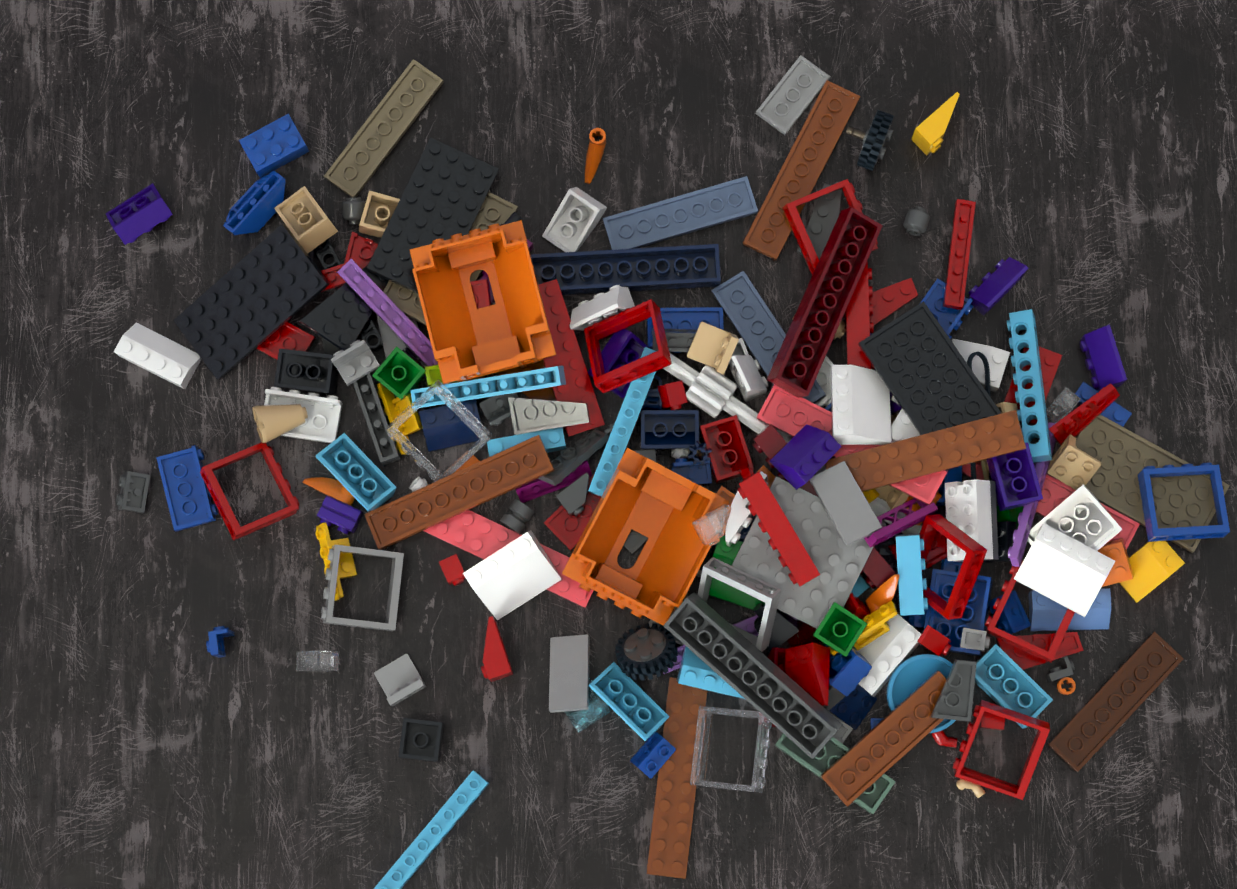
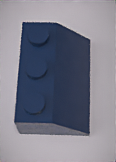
(445, 429)
(669, 429)

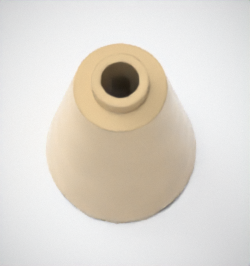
(277, 419)

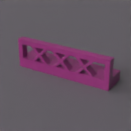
(539, 488)
(900, 525)

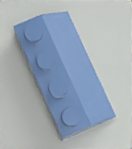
(1048, 614)

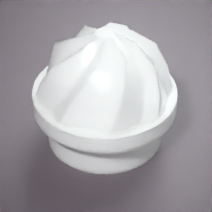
(680, 453)
(418, 483)

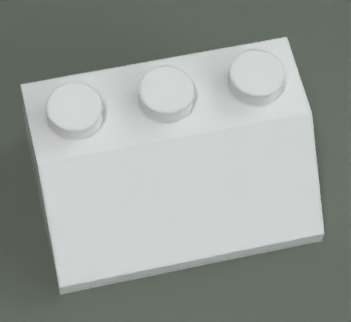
(601, 307)

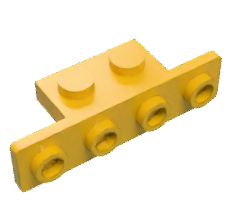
(394, 407)
(346, 563)
(875, 625)

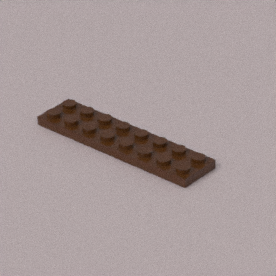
(1115, 701)

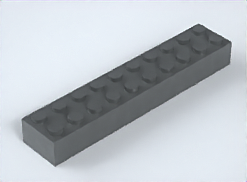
(753, 675)

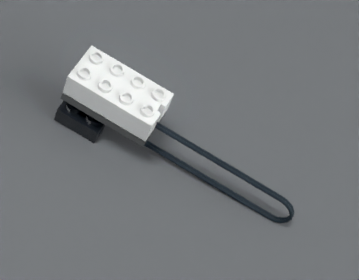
(973, 508)

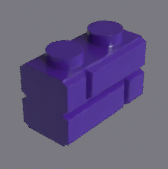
(340, 515)

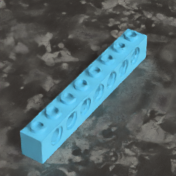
(1026, 321)
(498, 385)
(621, 431)
(434, 832)

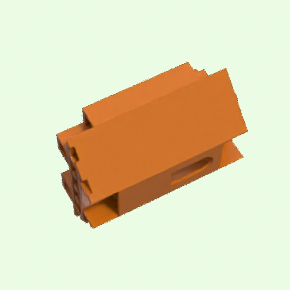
(485, 339)
(659, 506)

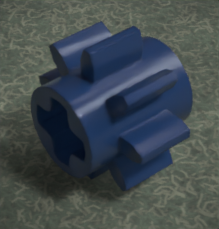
(695, 456)

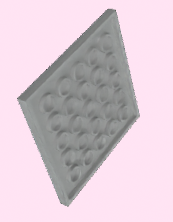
(836, 562)

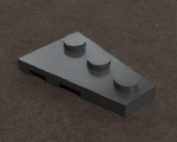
(957, 694)

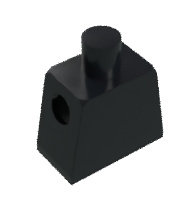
(783, 627)

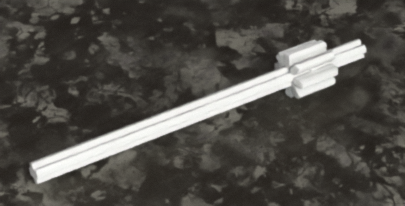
(714, 393)

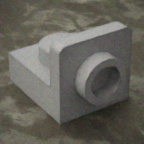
(975, 639)

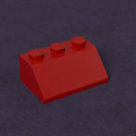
(727, 448)

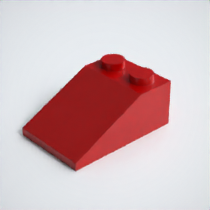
(495, 657)
(809, 668)

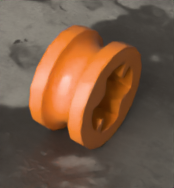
(1069, 681)

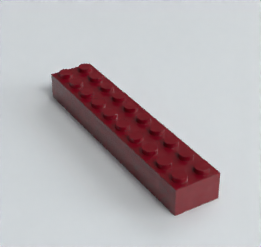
(824, 302)
(770, 443)

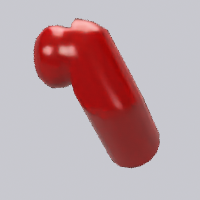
(942, 740)

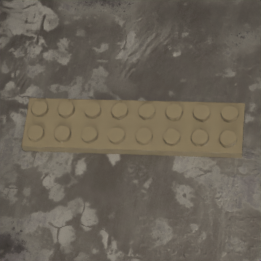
(383, 129)

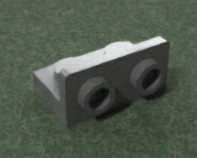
(133, 491)

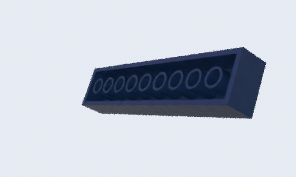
(631, 268)

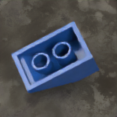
(847, 671)

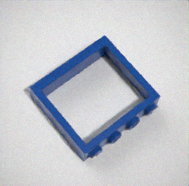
(1183, 533)

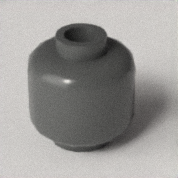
(353, 209)
(916, 221)

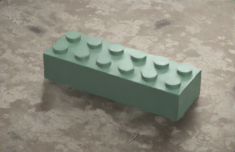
(827, 756)

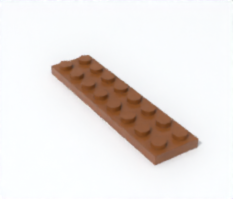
(886, 742)

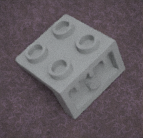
(355, 362)
(399, 679)

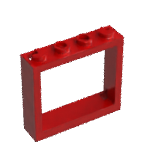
(798, 227)
(637, 368)
(223, 505)
(968, 572)
(999, 606)
(1019, 790)

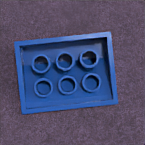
(974, 615)

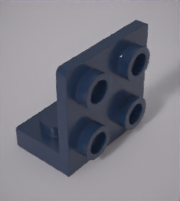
(854, 707)

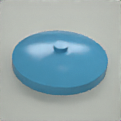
(912, 674)

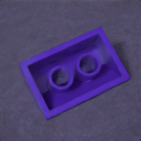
(139, 214)
(996, 284)
(620, 350)
(1103, 358)
(805, 455)
(1015, 479)

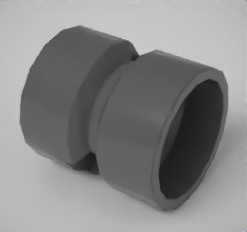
(517, 516)

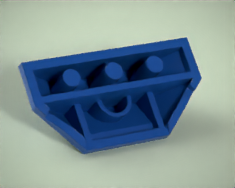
(256, 205)

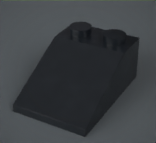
(306, 371)

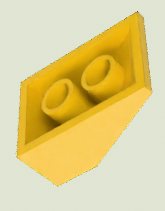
(931, 131)
(1151, 567)

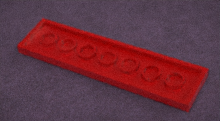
(568, 354)

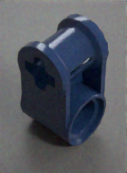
(653, 397)

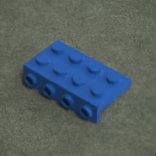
(946, 317)
(686, 319)
(185, 489)

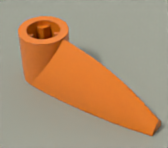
(594, 153)
(331, 488)
(883, 594)

